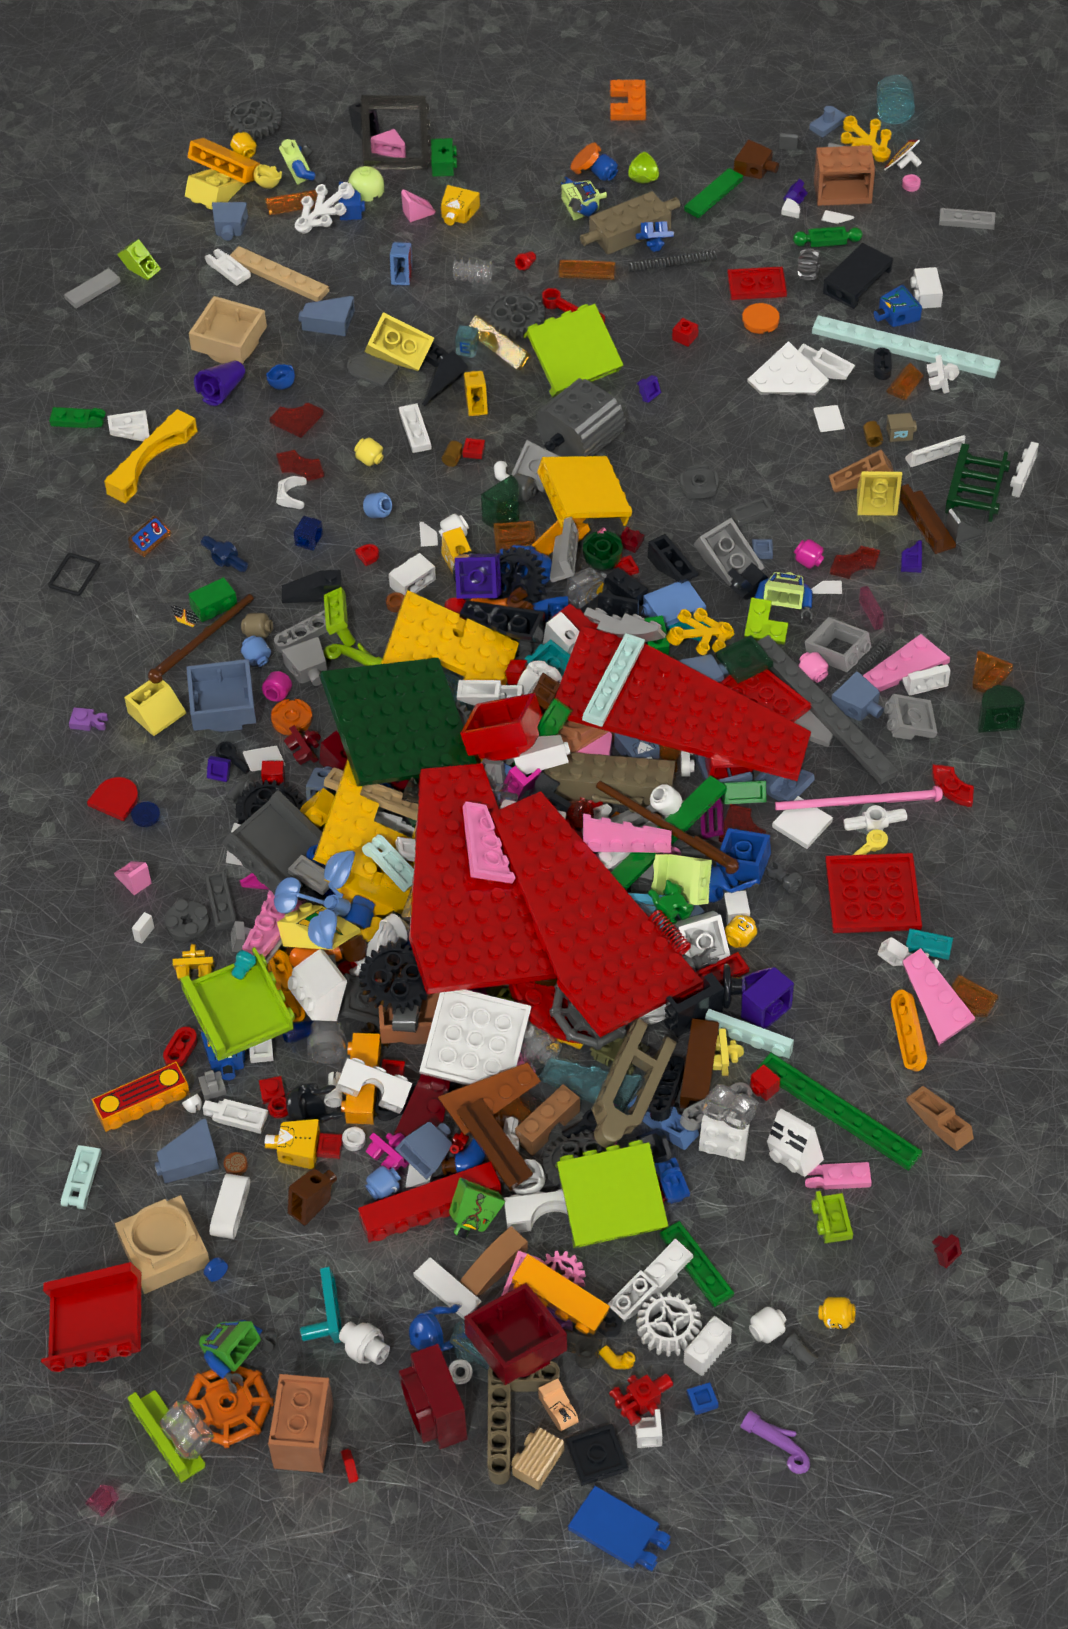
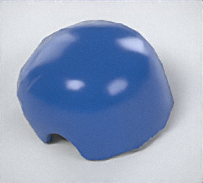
(281, 376)

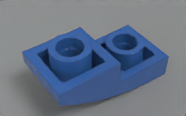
(551, 606)

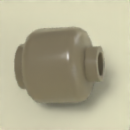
(257, 624)

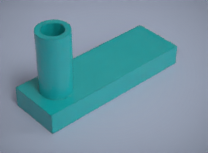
(333, 1324)

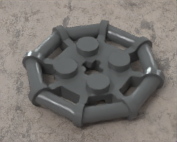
(579, 1024)

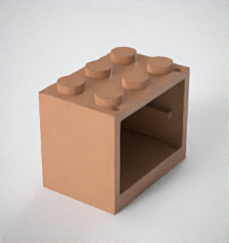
(844, 175)
(301, 1423)

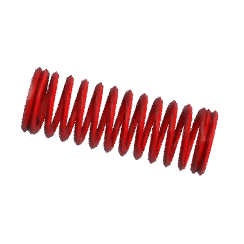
(687, 944)

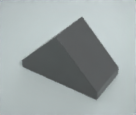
(961, 526)

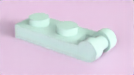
(390, 861)
(81, 1176)

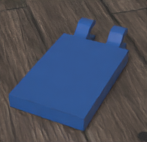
(618, 1529)

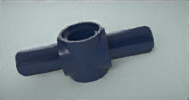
(224, 554)

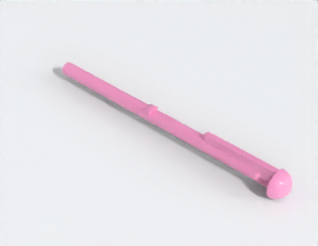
(935, 794)

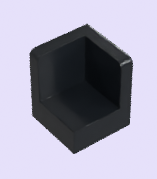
(658, 1145)

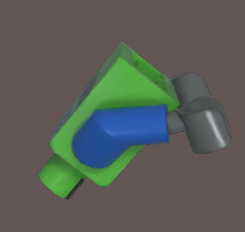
(230, 1345)

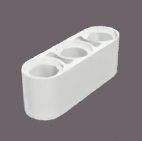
(230, 1206)

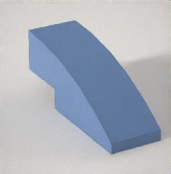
(670, 1128)

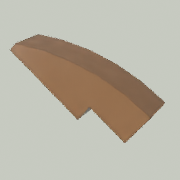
(940, 1118)
(494, 1262)

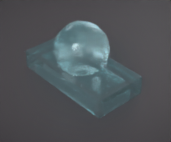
(464, 1348)

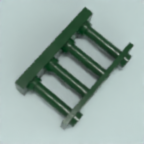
(957, 485)

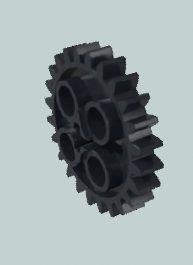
(530, 583)
(252, 799)
(378, 968)

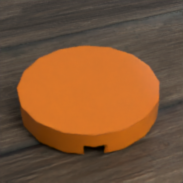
(585, 158)
(760, 318)
(291, 713)

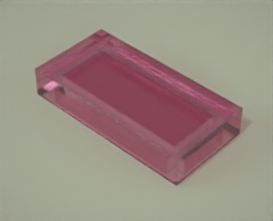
(871, 607)

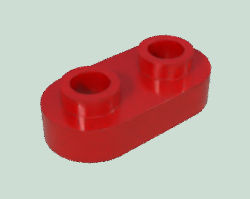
(178, 1048)

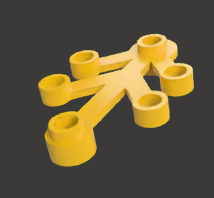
(880, 153)
(721, 630)

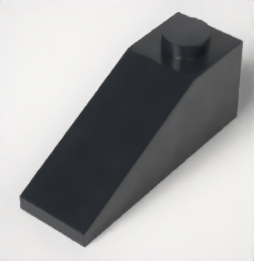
(447, 371)
(670, 560)
(312, 587)

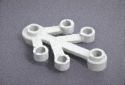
(307, 220)

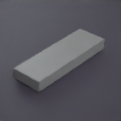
(967, 218)
(92, 288)

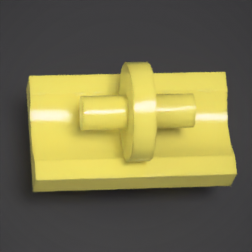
(733, 1051)

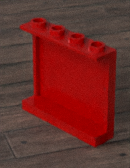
(94, 1317)

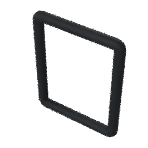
(50, 584)

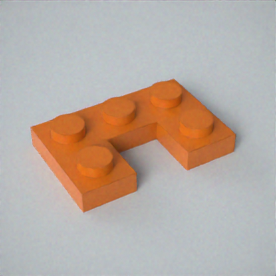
(636, 105)

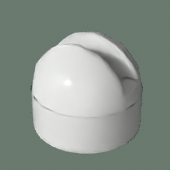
(193, 1103)

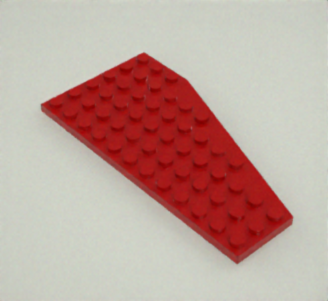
(682, 709)
(464, 926)
(592, 929)

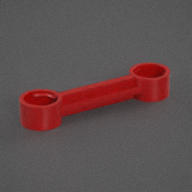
(559, 302)

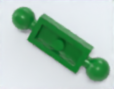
(827, 236)

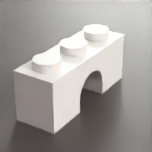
(392, 1088)

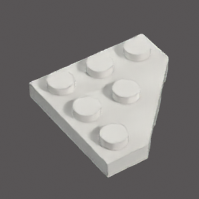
(788, 374)

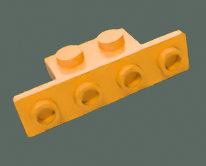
(545, 543)

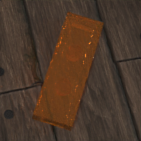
(288, 202)
(586, 269)

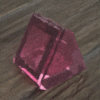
(102, 1499)

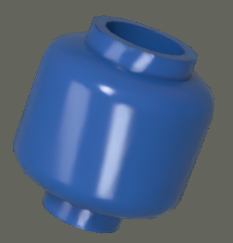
(604, 168)

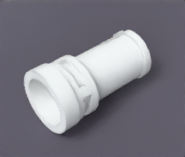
(333, 1098)

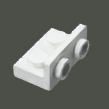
(927, 679)

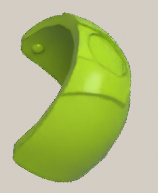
(643, 169)

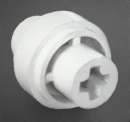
(364, 1343)

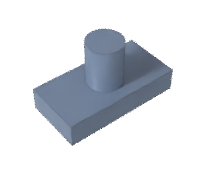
(828, 121)

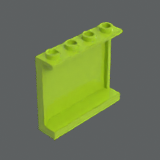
(574, 348)
(237, 1011)
(611, 1194)

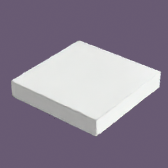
(802, 824)

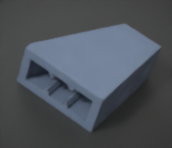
(328, 316)
(187, 1154)

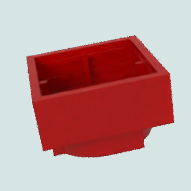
(502, 727)

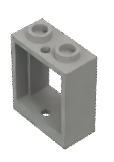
(836, 629)

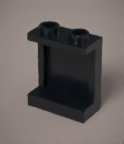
(679, 1016)

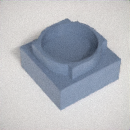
(221, 695)

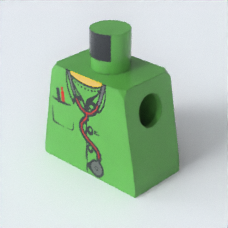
(474, 1207)

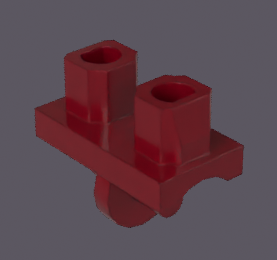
(297, 739)

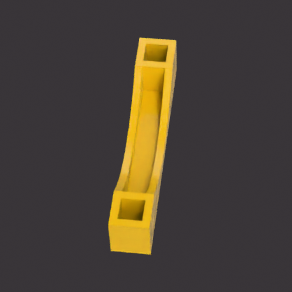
(174, 431)

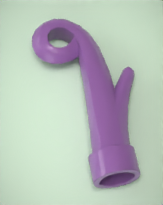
(778, 1437)

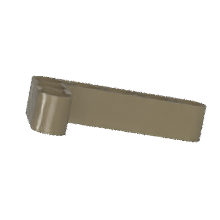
(502, 1411)

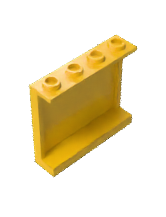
(583, 488)

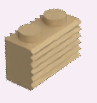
(537, 1458)

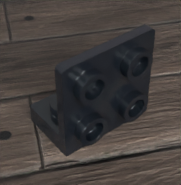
(619, 605)

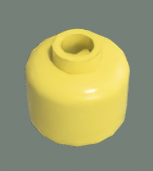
(369, 452)

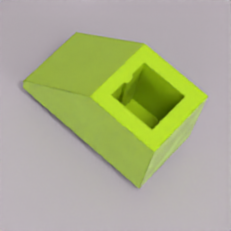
(139, 260)

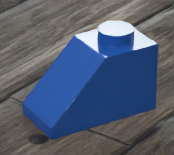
(353, 206)

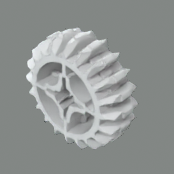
(685, 1316)

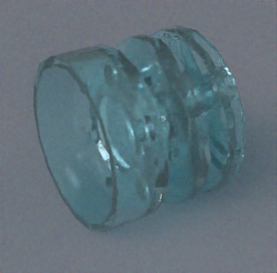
(895, 99)

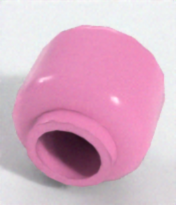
(814, 666)

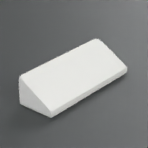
(935, 451)

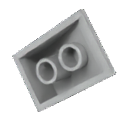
(726, 549)

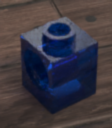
(308, 533)

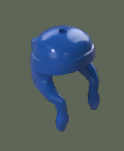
(721, 880)
(426, 1330)

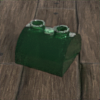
(501, 502)
(1001, 709)

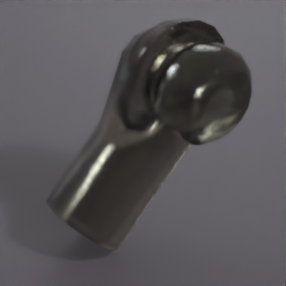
(531, 1101)

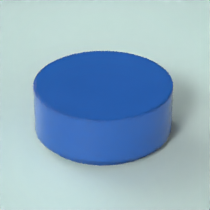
(215, 1269)

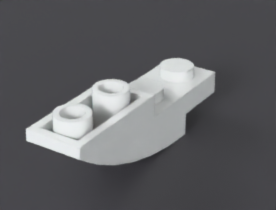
(651, 1281)

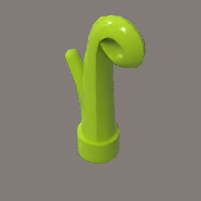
(362, 655)

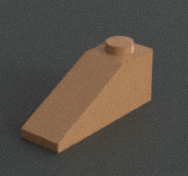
(849, 476)

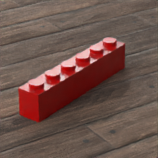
(420, 1204)

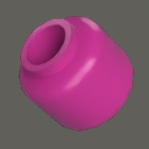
(809, 553)
(276, 686)

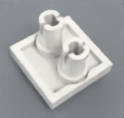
(722, 1139)

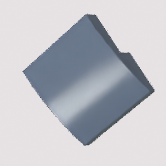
(786, 789)

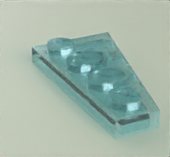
(587, 1081)

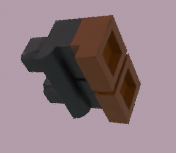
(545, 690)

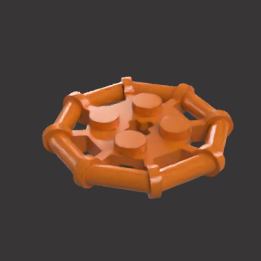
(239, 1411)

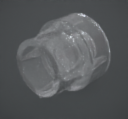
(326, 1042)
(539, 1047)

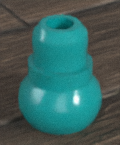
(243, 963)

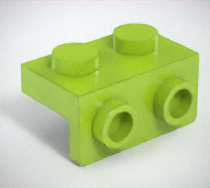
(832, 1217)

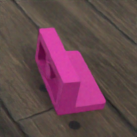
(518, 782)

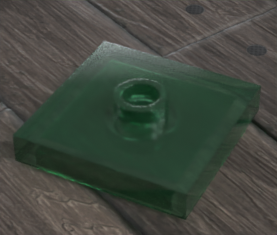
(744, 659)

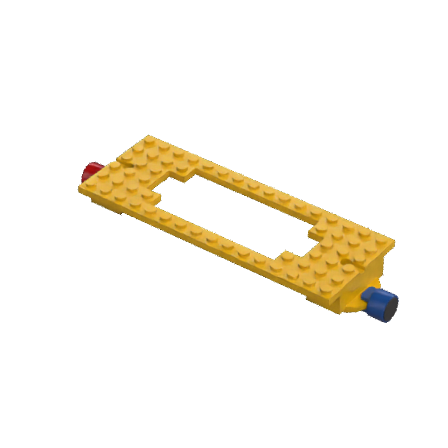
(419, 633)

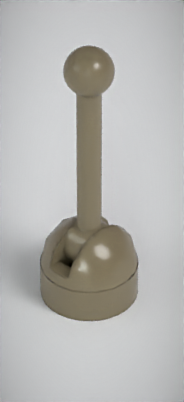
(596, 798)

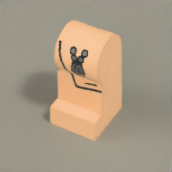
(557, 1405)

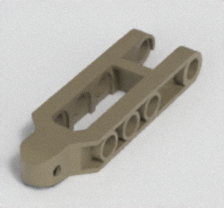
(610, 1121)

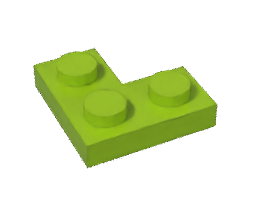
(759, 624)

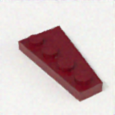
(424, 1105)

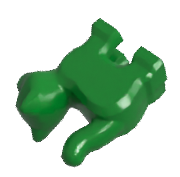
(672, 903)

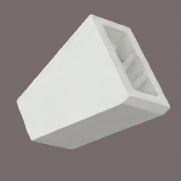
(544, 754)

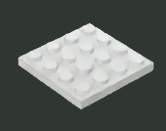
(473, 1037)

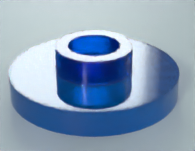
(145, 814)

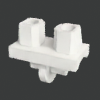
(944, 373)

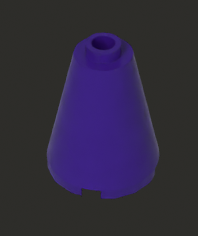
(218, 381)

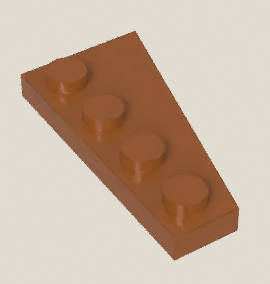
(494, 1091)

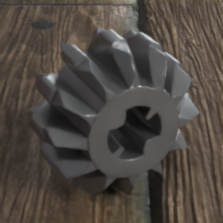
(809, 264)

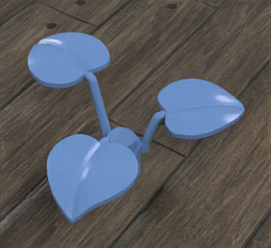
(321, 927)

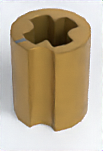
(873, 434)
(452, 453)

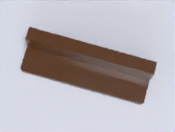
(926, 520)
(699, 1061)
(495, 1144)

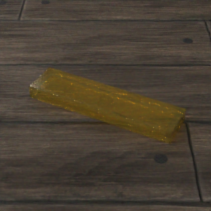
(499, 343)

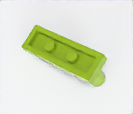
(336, 616)

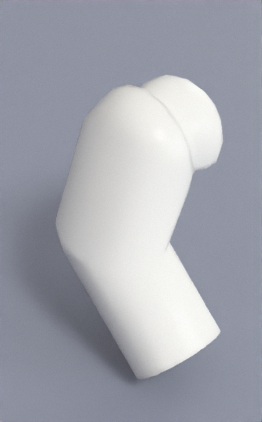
(500, 470)

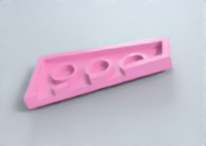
(914, 656)
(615, 837)
(483, 846)
(266, 931)
(939, 1001)

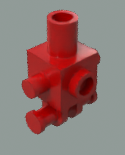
(641, 1396)

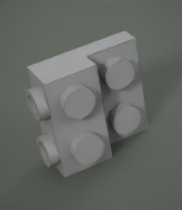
(910, 717)

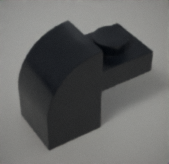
(747, 582)
(548, 787)

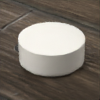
(353, 1138)

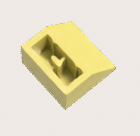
(154, 706)

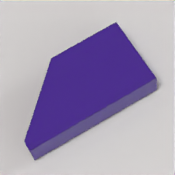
(912, 558)

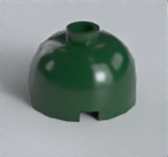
(602, 550)

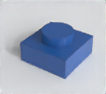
(702, 1398)

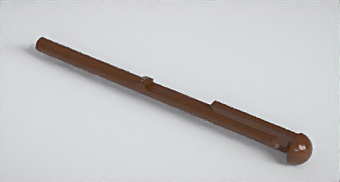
(155, 674)
(697, 843)

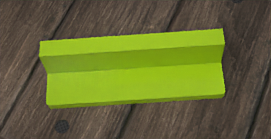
(150, 1412)

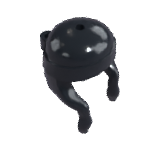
(305, 1105)

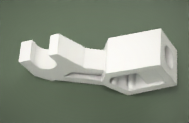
(896, 952)

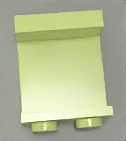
(686, 871)

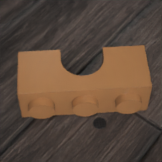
(535, 1129)

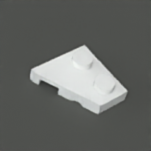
(129, 425)

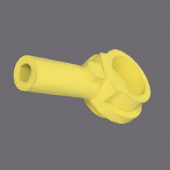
(875, 840)

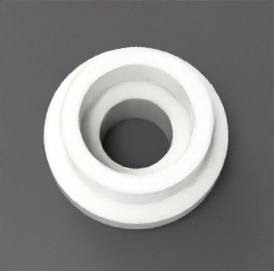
(468, 1371)

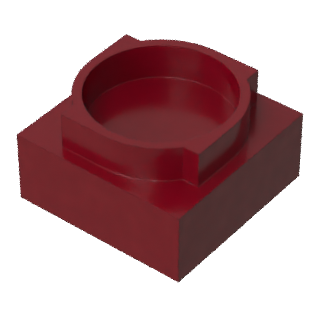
(515, 1334)
(433, 1398)

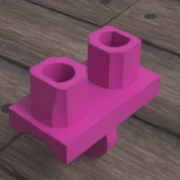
(379, 1146)

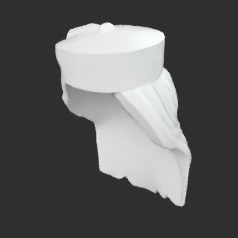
(390, 931)

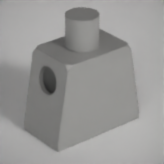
(305, 661)

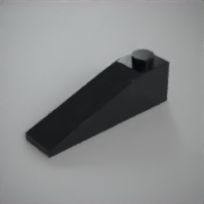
(514, 622)

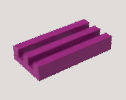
(712, 833)

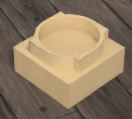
(227, 330)
(162, 1243)

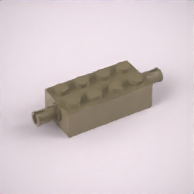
(618, 225)

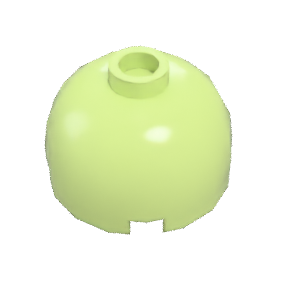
(367, 182)

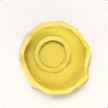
(267, 176)

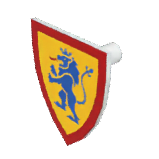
(910, 156)

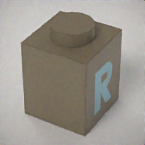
(900, 427)

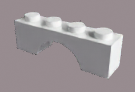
(524, 1210)

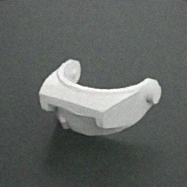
(286, 484)

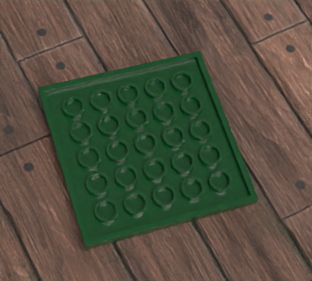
(395, 719)

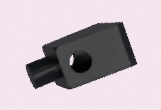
(355, 116)

